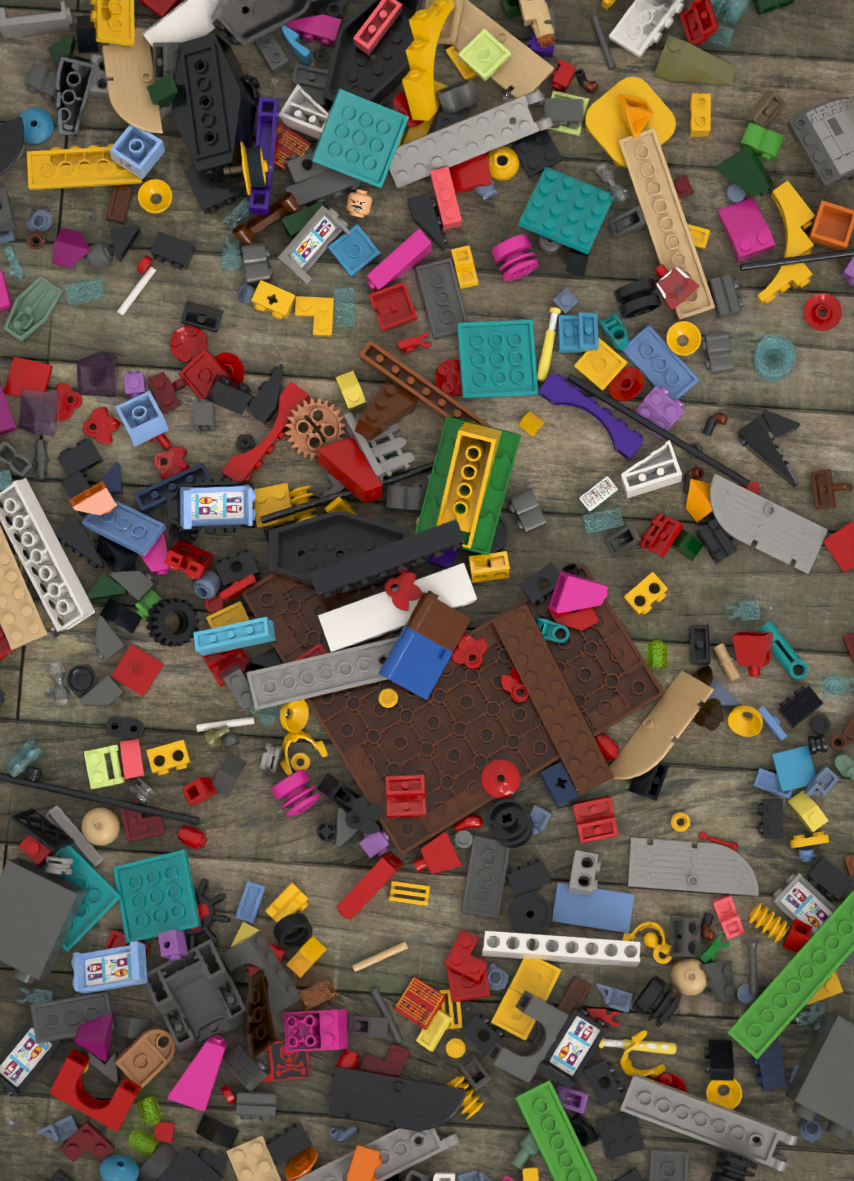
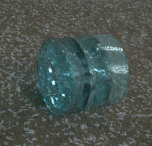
(733, 8)
(774, 347)

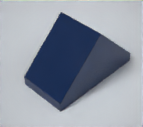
(113, 479)

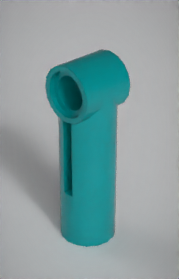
(788, 650)

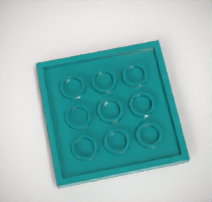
(359, 138)
(566, 210)
(497, 359)
(156, 896)
(97, 901)

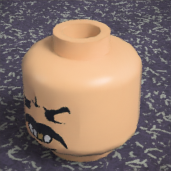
(359, 203)

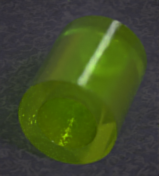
(657, 654)
(150, 1110)
(142, 1143)

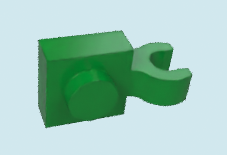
(710, 953)

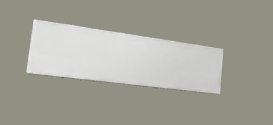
(183, 23)
(44, 555)
(379, 616)
(561, 949)

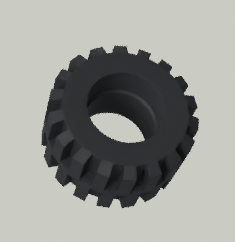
(186, 626)

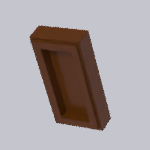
(119, 203)
(574, 995)

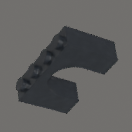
(209, 195)

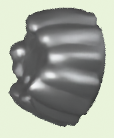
(463, 839)

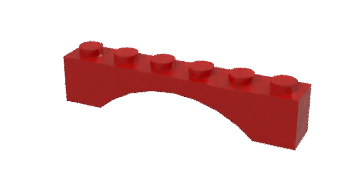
(243, 465)

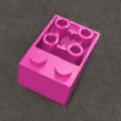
(316, 1030)

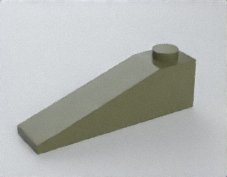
(690, 64)

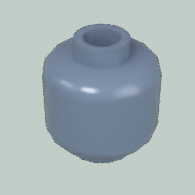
(207, 585)

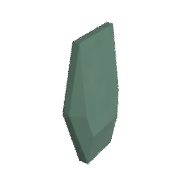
(32, 308)

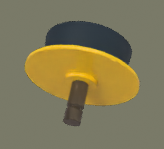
(252, 167)

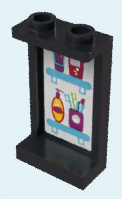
(573, 1047)
(24, 1060)

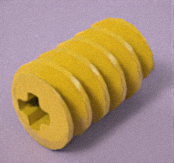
(301, 496)
(768, 922)
(469, 1103)

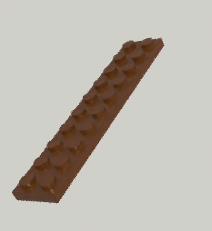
(553, 698)

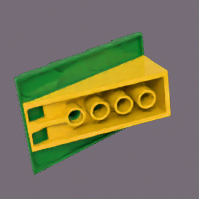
(470, 481)

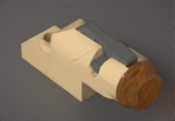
(541, 19)

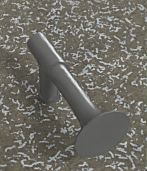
(754, 984)

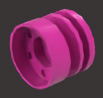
(515, 259)
(295, 793)

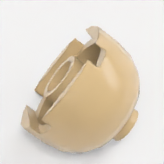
(100, 826)
(688, 977)

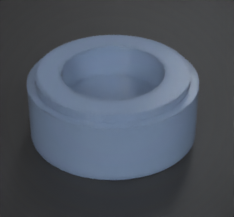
(735, 193)
(245, 293)
(743, 994)

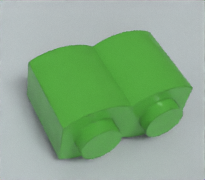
(763, 141)

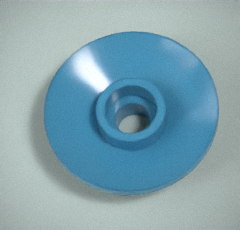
(44, 127)
(119, 1168)

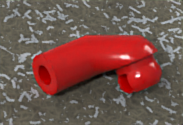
(163, 440)
(468, 822)

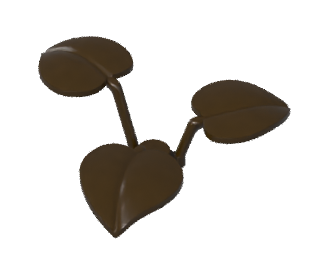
(711, 712)

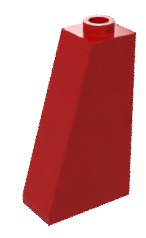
(351, 469)
(369, 885)

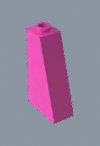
(400, 261)
(199, 1078)

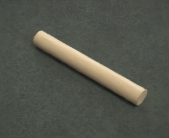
(380, 956)

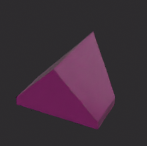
(69, 248)
(96, 1036)

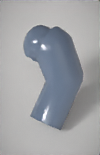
(342, 1135)

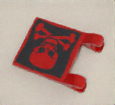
(286, 1064)

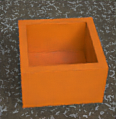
(832, 226)
(364, 1163)

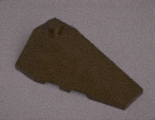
(258, 1022)

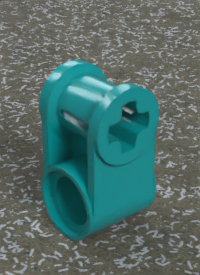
(613, 328)
(550, 629)

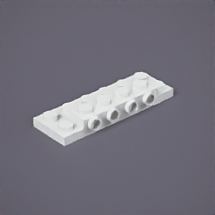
(644, 24)

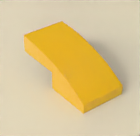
(464, 267)

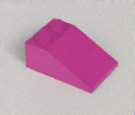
(746, 229)

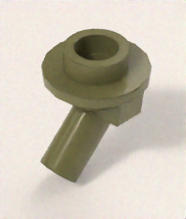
(213, 738)

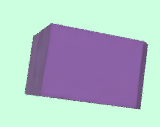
(572, 1099)

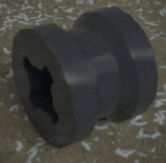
(817, 744)
(326, 831)

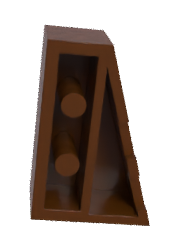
(384, 410)

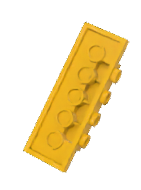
(113, 21)
(76, 168)

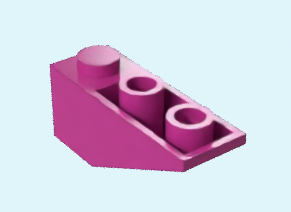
(318, 28)

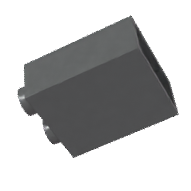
(34, 917)
(827, 1077)

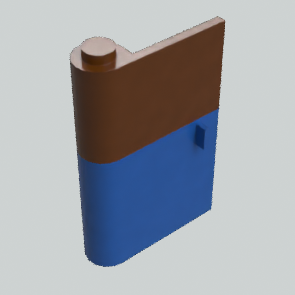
(425, 645)

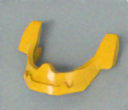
(293, 737)
(665, 948)
(626, 1063)

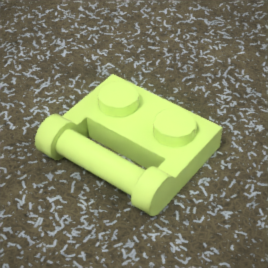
(98, 770)

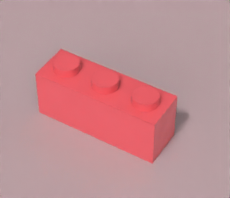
(377, 25)
(445, 198)

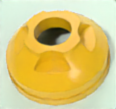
(504, 172)
(151, 188)
(685, 329)
(298, 716)
(745, 726)
(729, 1100)

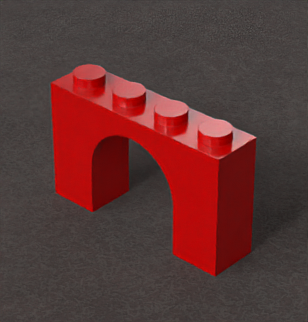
(70, 1089)

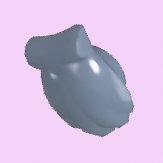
(486, 191)
(39, 221)
(496, 977)
(811, 1131)

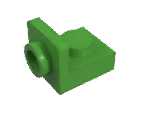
(146, 603)

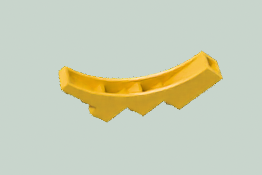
(421, 54)
(795, 217)

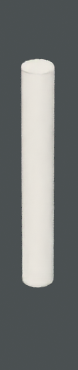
(136, 291)
(230, 723)

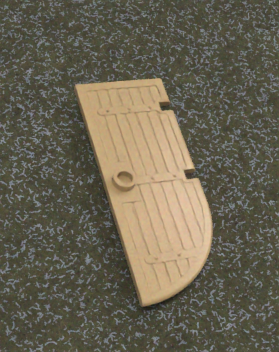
(522, 70)
(131, 74)
(663, 723)

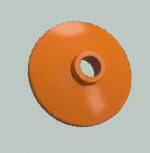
(301, 1163)

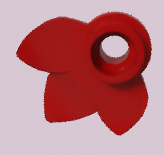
(401, 106)
(65, 407)
(104, 426)
(174, 464)
(406, 590)
(467, 648)
(512, 684)

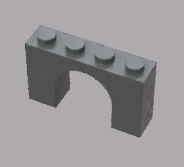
(257, 952)
(526, 1061)

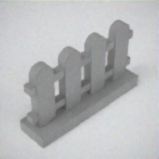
(379, 451)

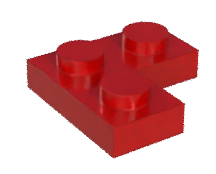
(461, 959)

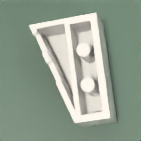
(652, 473)

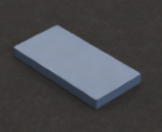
(659, 364)
(126, 528)
(602, 910)

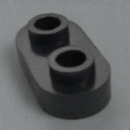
(124, 728)

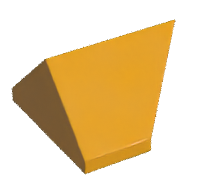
(634, 112)
(698, 500)

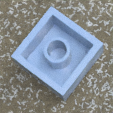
(137, 151)
(142, 418)

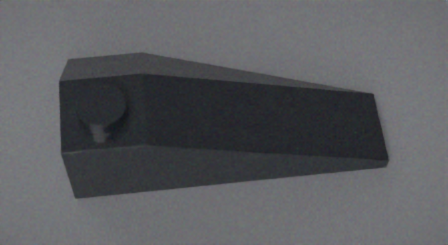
(72, 88)
(758, 440)

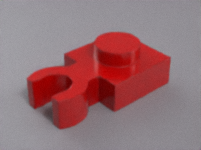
(601, 1013)

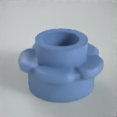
(806, 854)

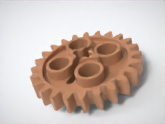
(327, 417)

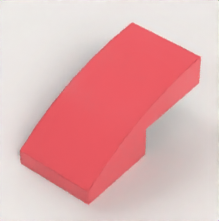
(132, 758)
(728, 916)

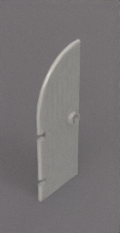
(772, 526)
(684, 868)

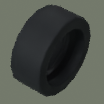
(295, 938)

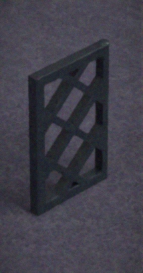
(43, 839)

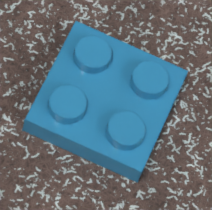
(354, 250)

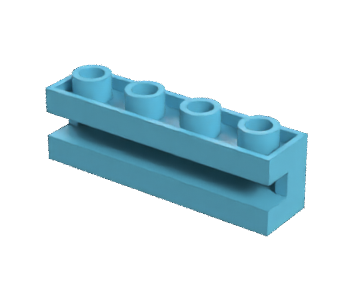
(234, 636)

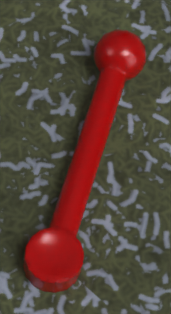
(702, 835)

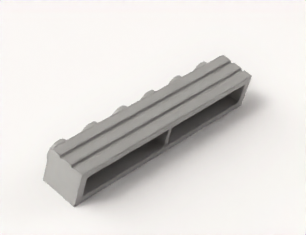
(81, 844)

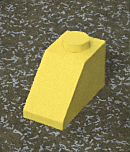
(351, 391)
(807, 811)

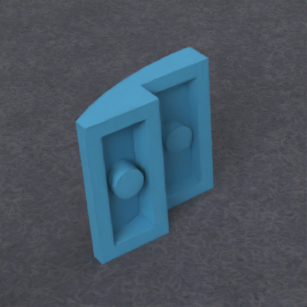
(292, 41)
(577, 333)
(794, 768)

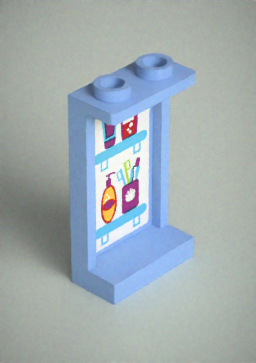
(216, 505)
(110, 968)

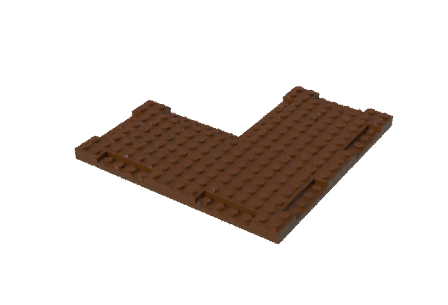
(468, 711)

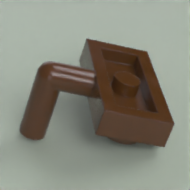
(824, 489)

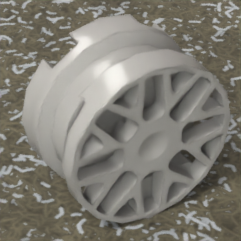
(268, 757)
(62, 867)

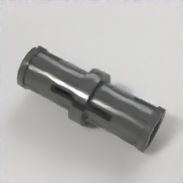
(41, 459)

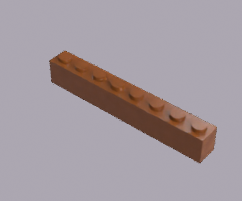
(415, 384)

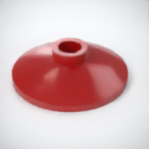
(825, 303)
(230, 360)
(626, 384)
(500, 789)

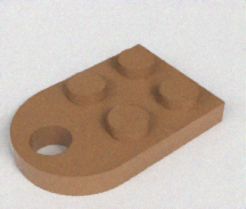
(145, 1057)

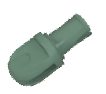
(845, 765)
(527, 1148)

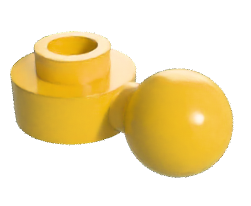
(651, 940)

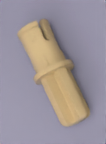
(727, 662)

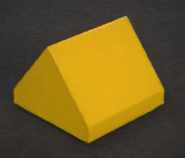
(531, 424)

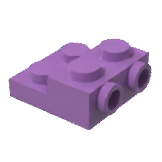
(661, 409)

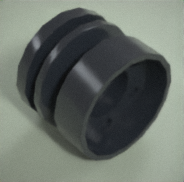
(657, 1001)
(734, 1167)

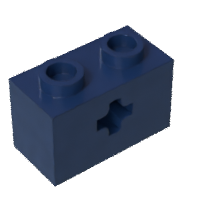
(558, 794)

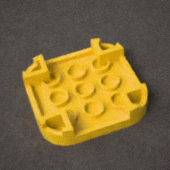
(608, 127)

